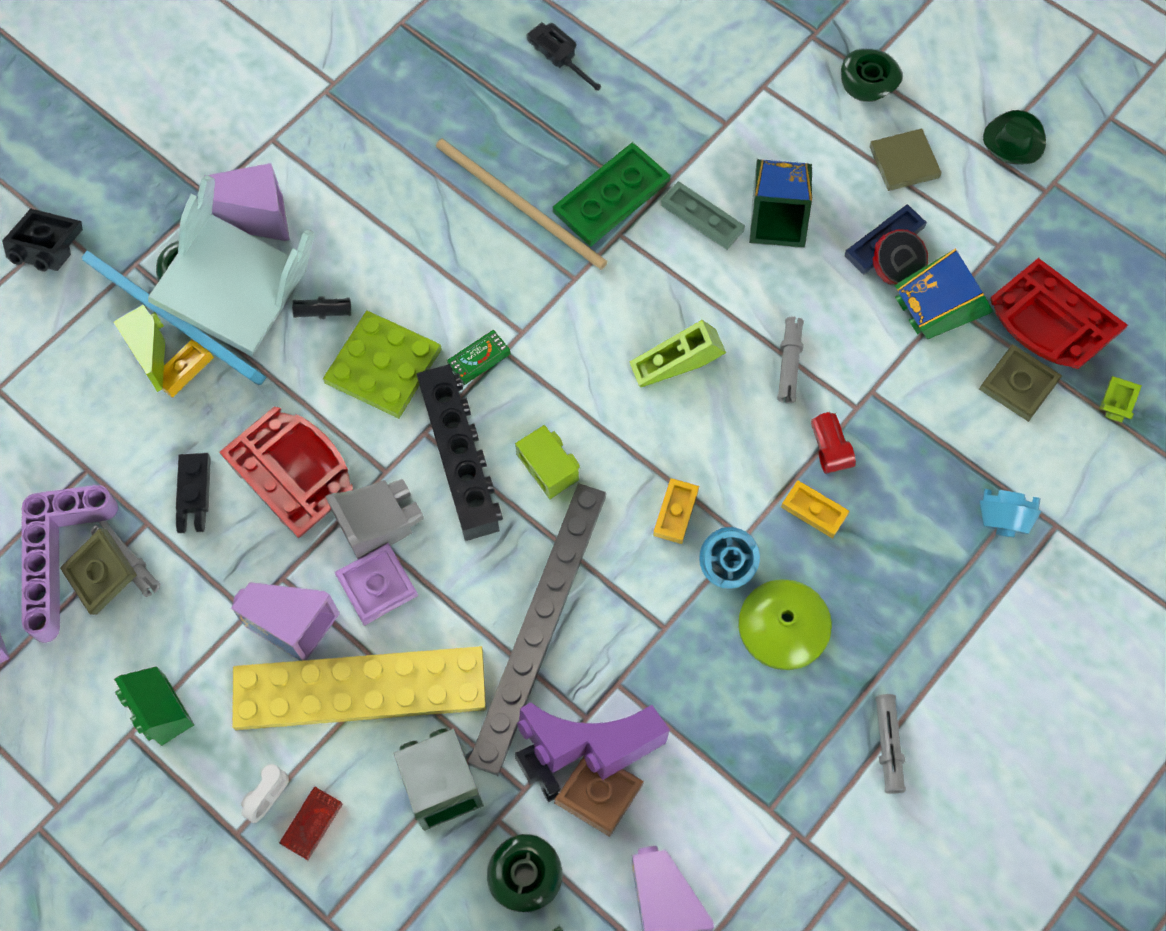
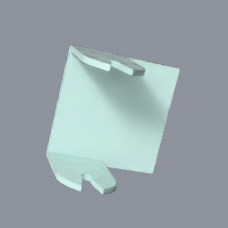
(227, 277)

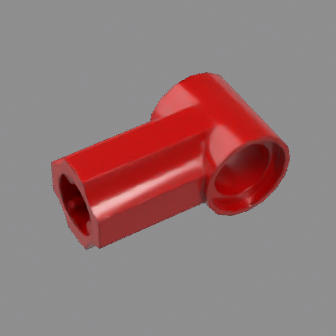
(833, 451)

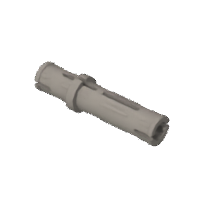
(791, 350)
(144, 579)
(893, 780)

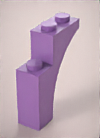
(605, 745)

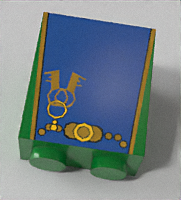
(942, 296)

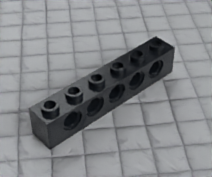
(473, 520)

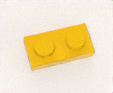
(184, 367)
(815, 509)
(676, 511)

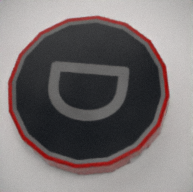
(899, 256)

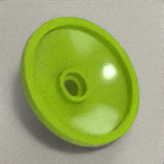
(779, 642)

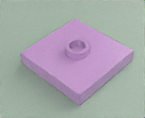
(376, 584)

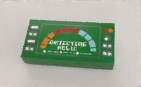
(479, 356)

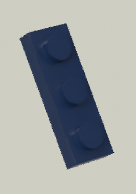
(862, 251)

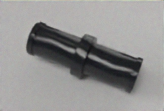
(321, 307)

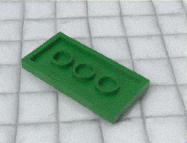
(611, 194)

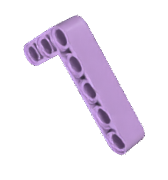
(48, 549)

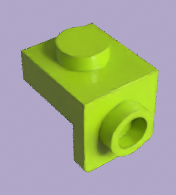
(1120, 399)

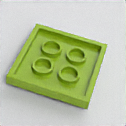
(382, 364)

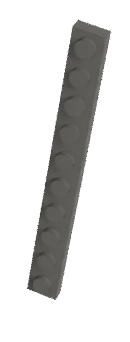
(537, 630)

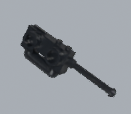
(558, 53)

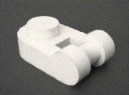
(260, 800)

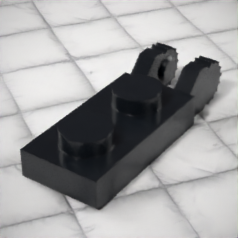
(192, 490)

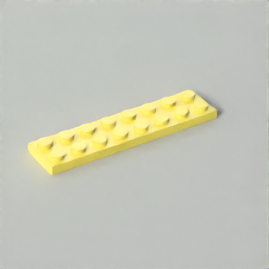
(358, 688)

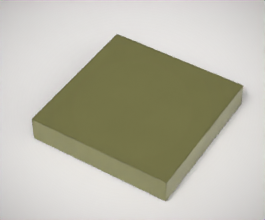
(905, 159)
(1020, 382)
(98, 571)

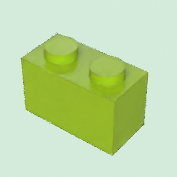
(547, 461)

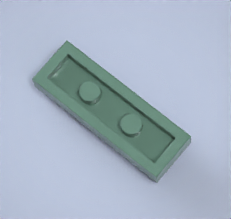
(702, 215)

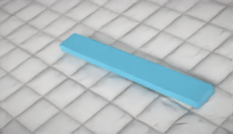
(190, 330)

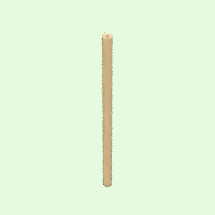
(521, 204)

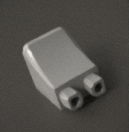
(373, 516)

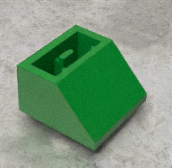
(154, 704)

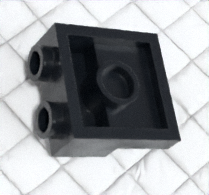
(41, 240)

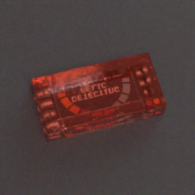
(311, 823)

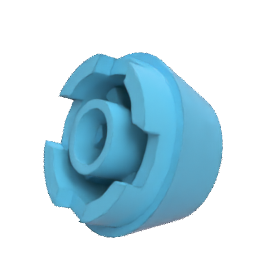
(1009, 512)
(729, 557)

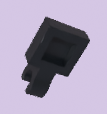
(535, 771)

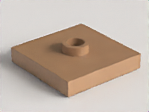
(598, 800)

